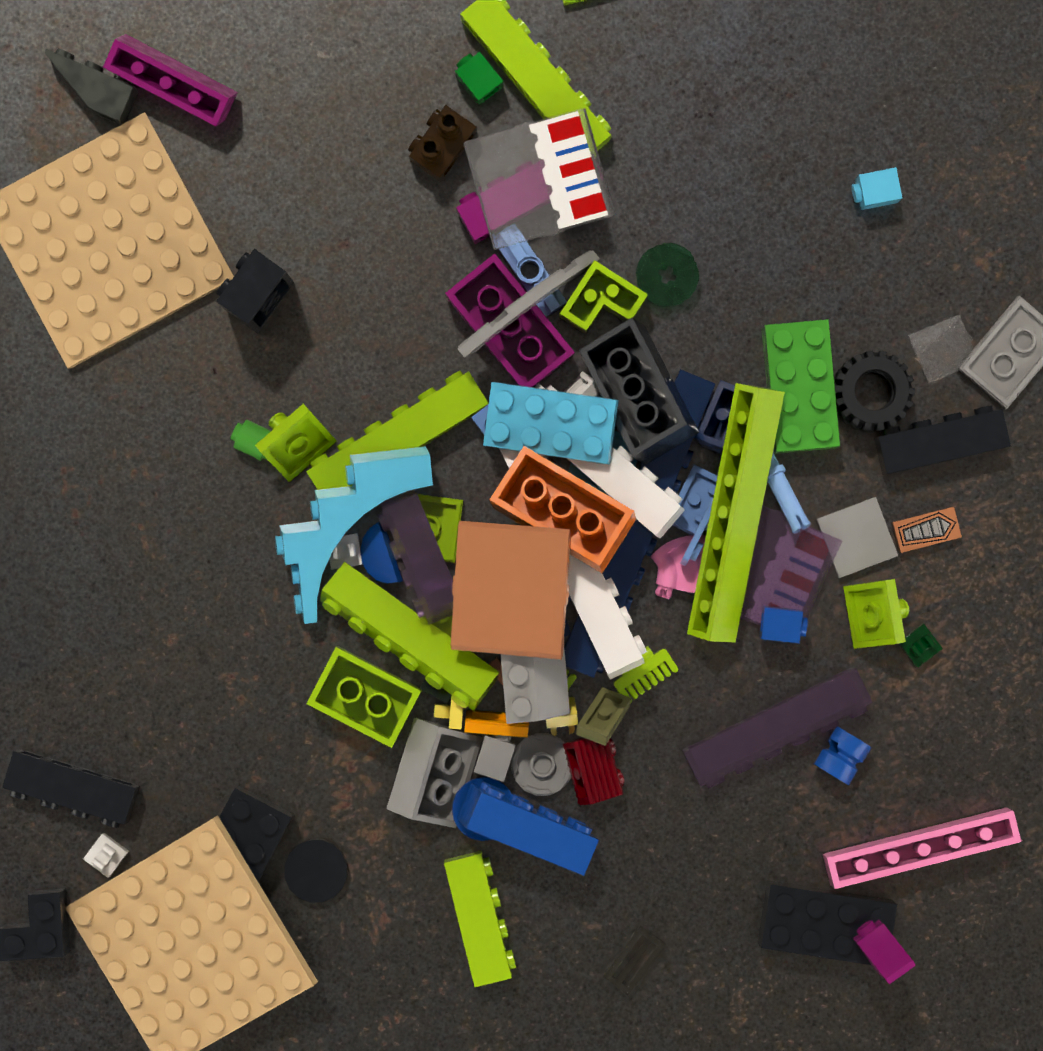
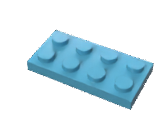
(551, 422)

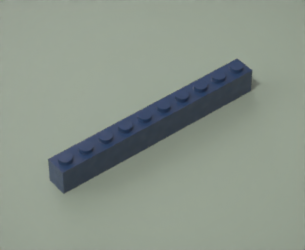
(625, 564)

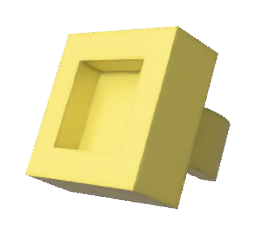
(451, 711)
(565, 720)

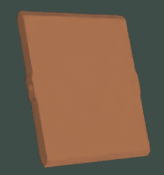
(510, 589)

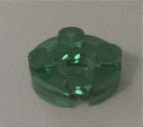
(683, 267)

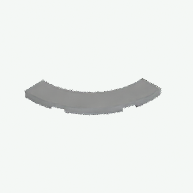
(527, 301)

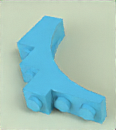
(373, 480)

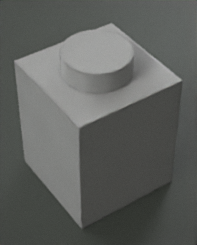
(495, 756)

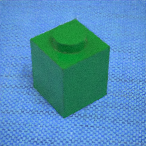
(478, 77)

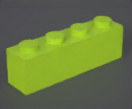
(478, 918)

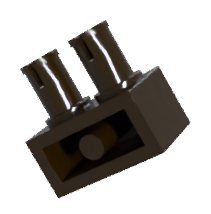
(441, 143)

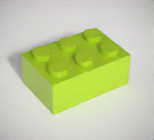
(364, 696)

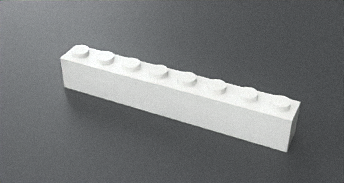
(599, 612)

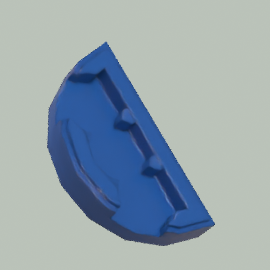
(378, 556)

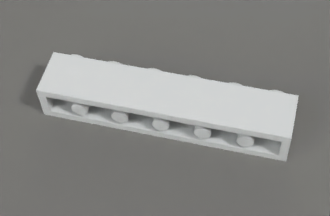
(633, 488)

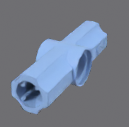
(517, 257)

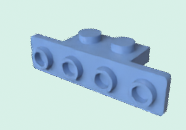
(697, 501)

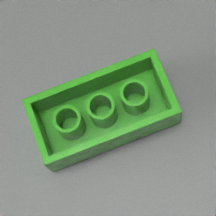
(802, 367)

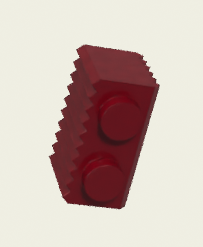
(593, 770)

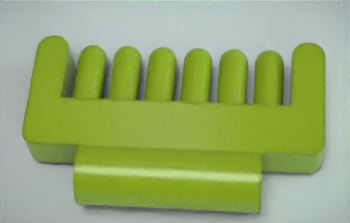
(651, 662)

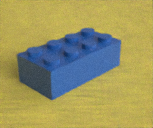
(528, 829)

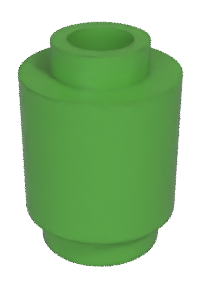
(247, 436)

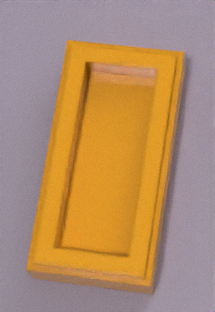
(493, 724)

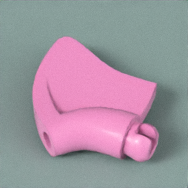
(673, 574)

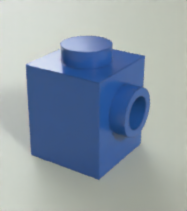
(782, 624)

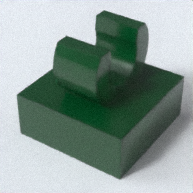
(920, 645)

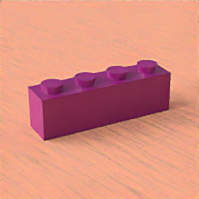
(170, 79)

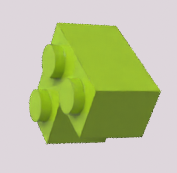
(600, 290)

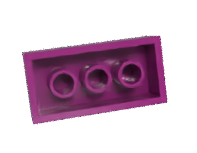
(527, 347)

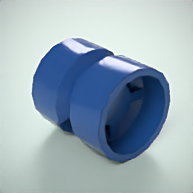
(842, 755)

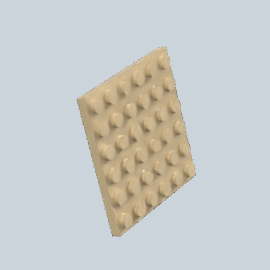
(108, 241)
(191, 942)

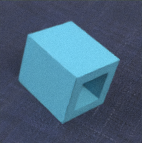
(877, 189)

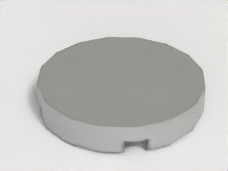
(540, 764)

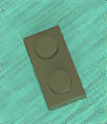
(603, 716)

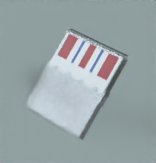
(539, 178)

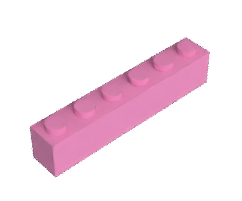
(921, 847)

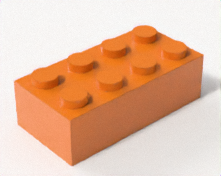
(550, 497)

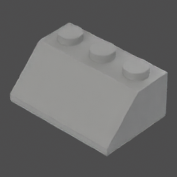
(534, 688)
(432, 771)

